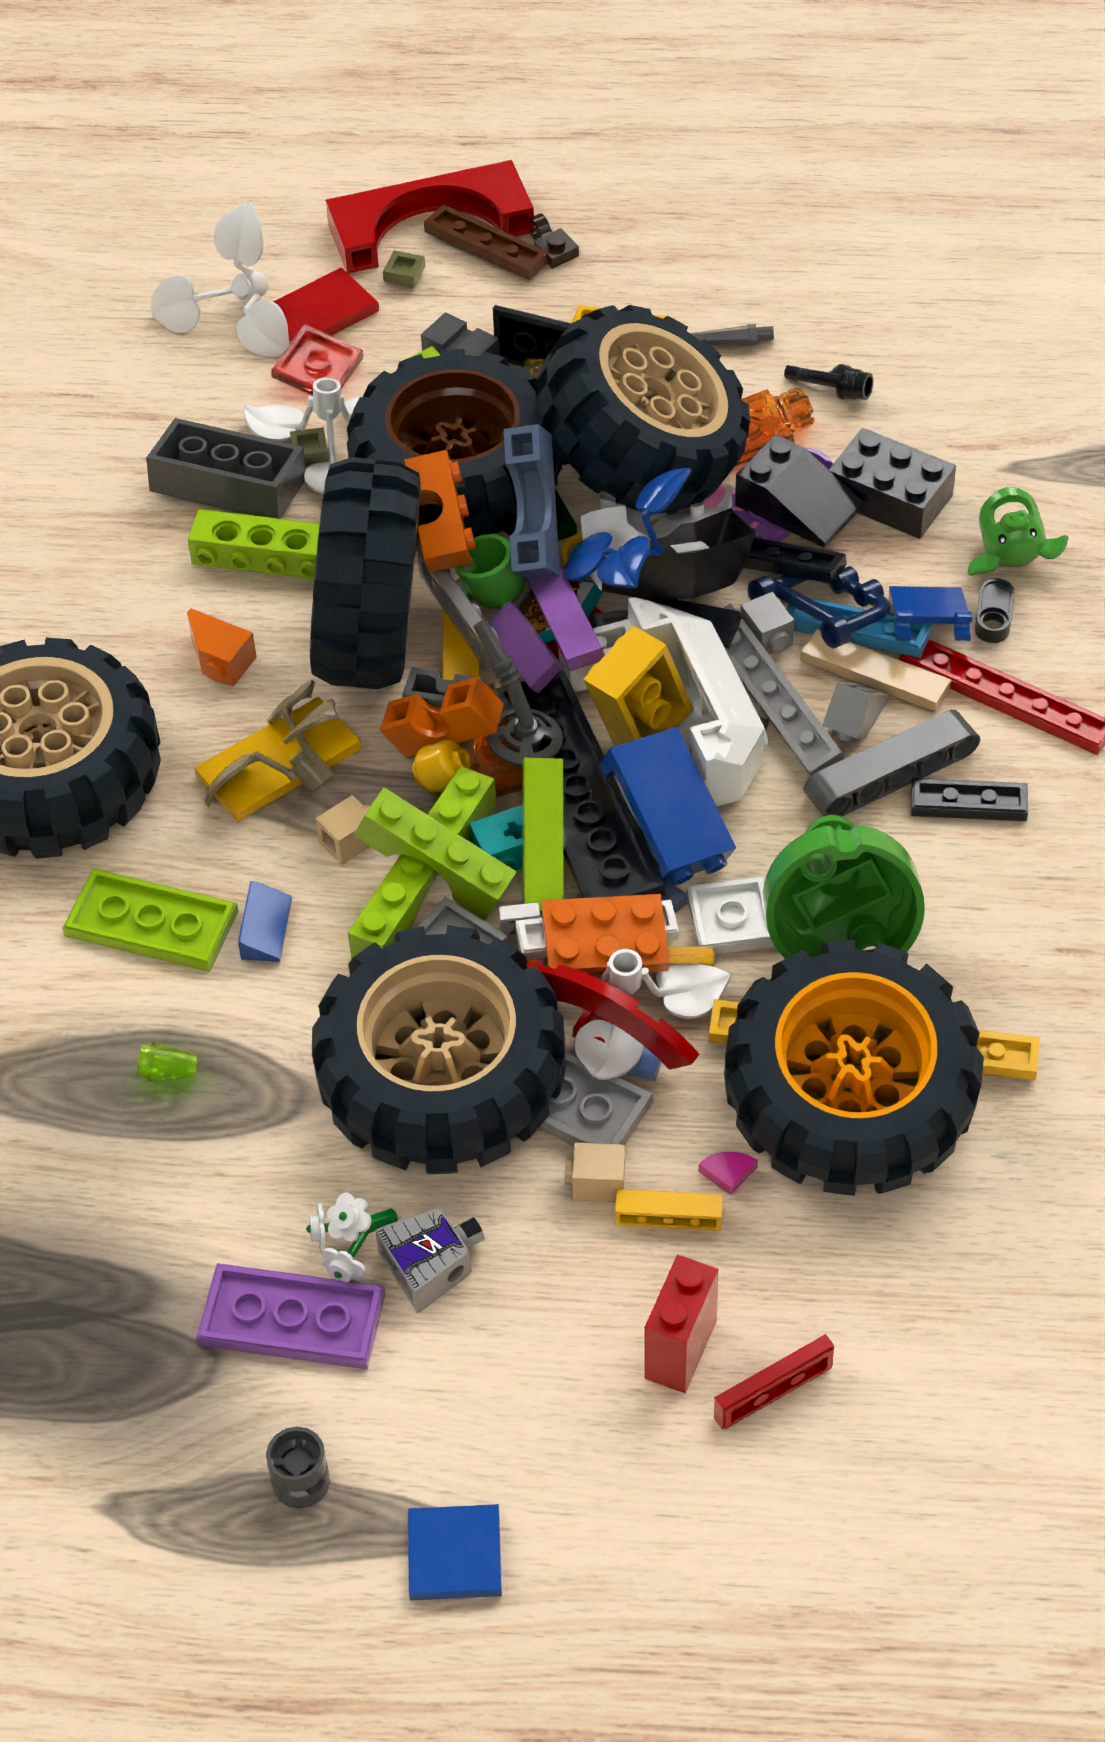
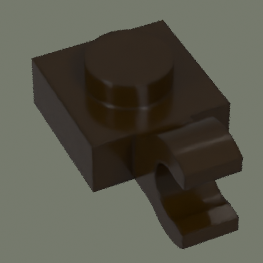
(557, 243)

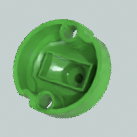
(842, 887)

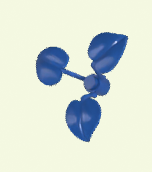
(623, 566)

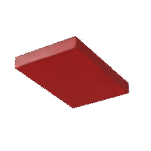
(327, 304)

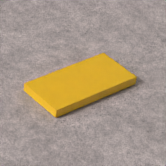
(262, 784)

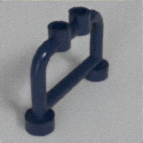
(834, 628)

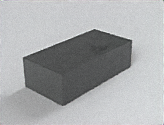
(226, 469)

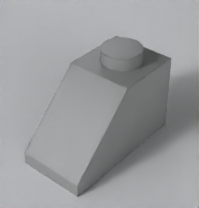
(854, 710)

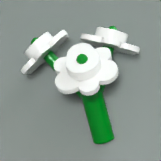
(353, 1225)

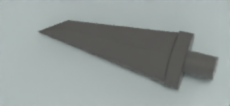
(736, 335)

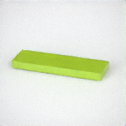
(542, 830)

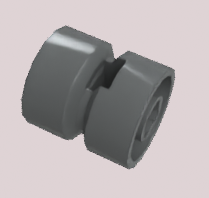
(298, 1467)

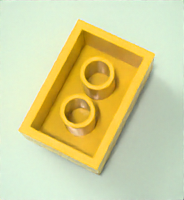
(638, 688)

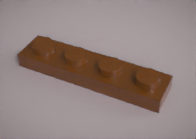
(486, 241)

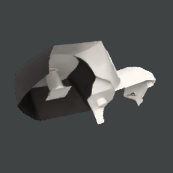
(701, 547)

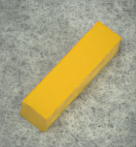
(668, 1209)

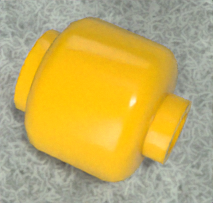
(438, 763)

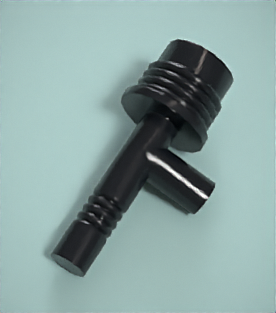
(849, 382)

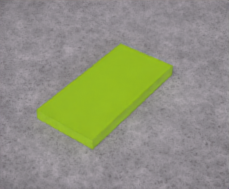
(151, 919)

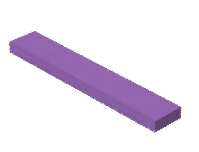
(566, 621)

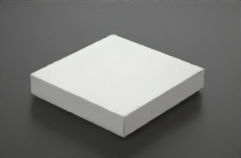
(729, 915)

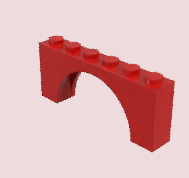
(486, 191)

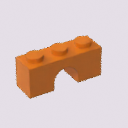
(445, 540)
(466, 714)

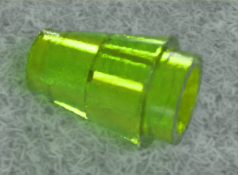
(165, 1062)

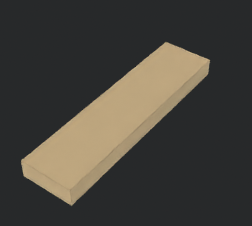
(878, 671)

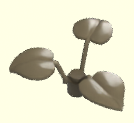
(306, 762)

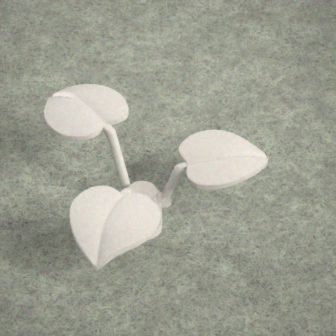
(264, 326)
(279, 420)
(686, 993)

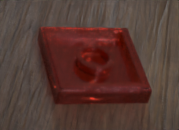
(314, 357)

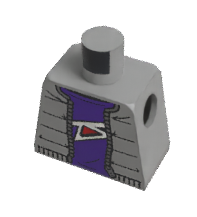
(428, 1254)

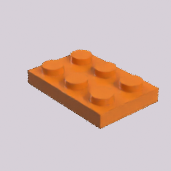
(589, 930)

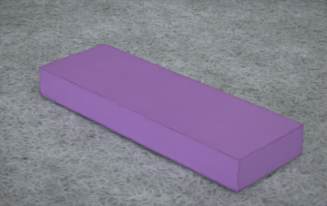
(525, 646)

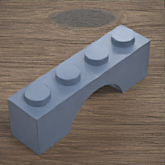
(532, 471)

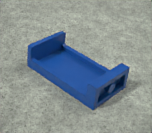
(671, 805)

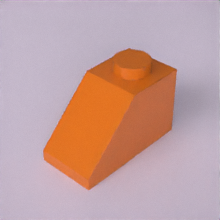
(221, 647)

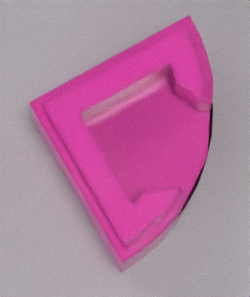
(728, 1169)

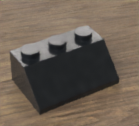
(525, 334)

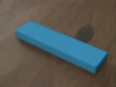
(877, 635)

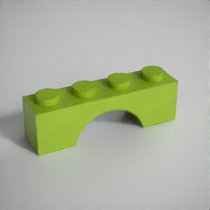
(402, 829)

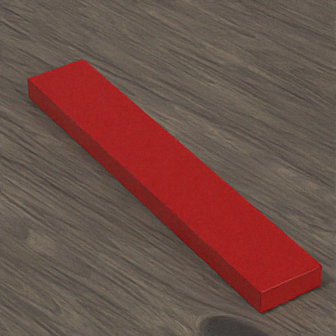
(1014, 697)

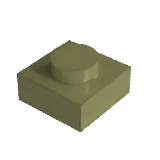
(404, 268)
(313, 442)

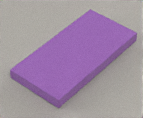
(291, 1316)

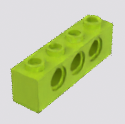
(254, 543)

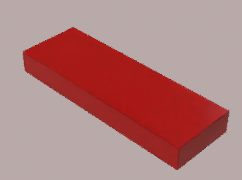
(773, 1382)

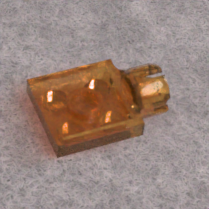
(777, 416)

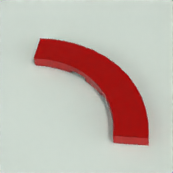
(621, 1010)

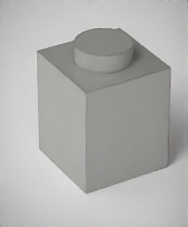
(769, 622)

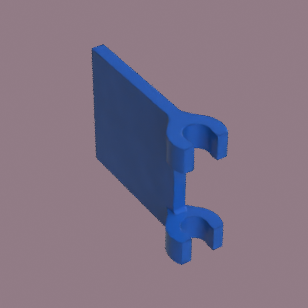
(930, 605)

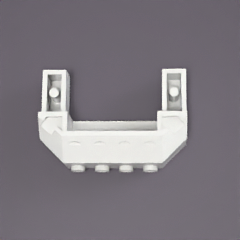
(724, 726)

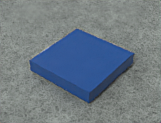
(454, 1552)

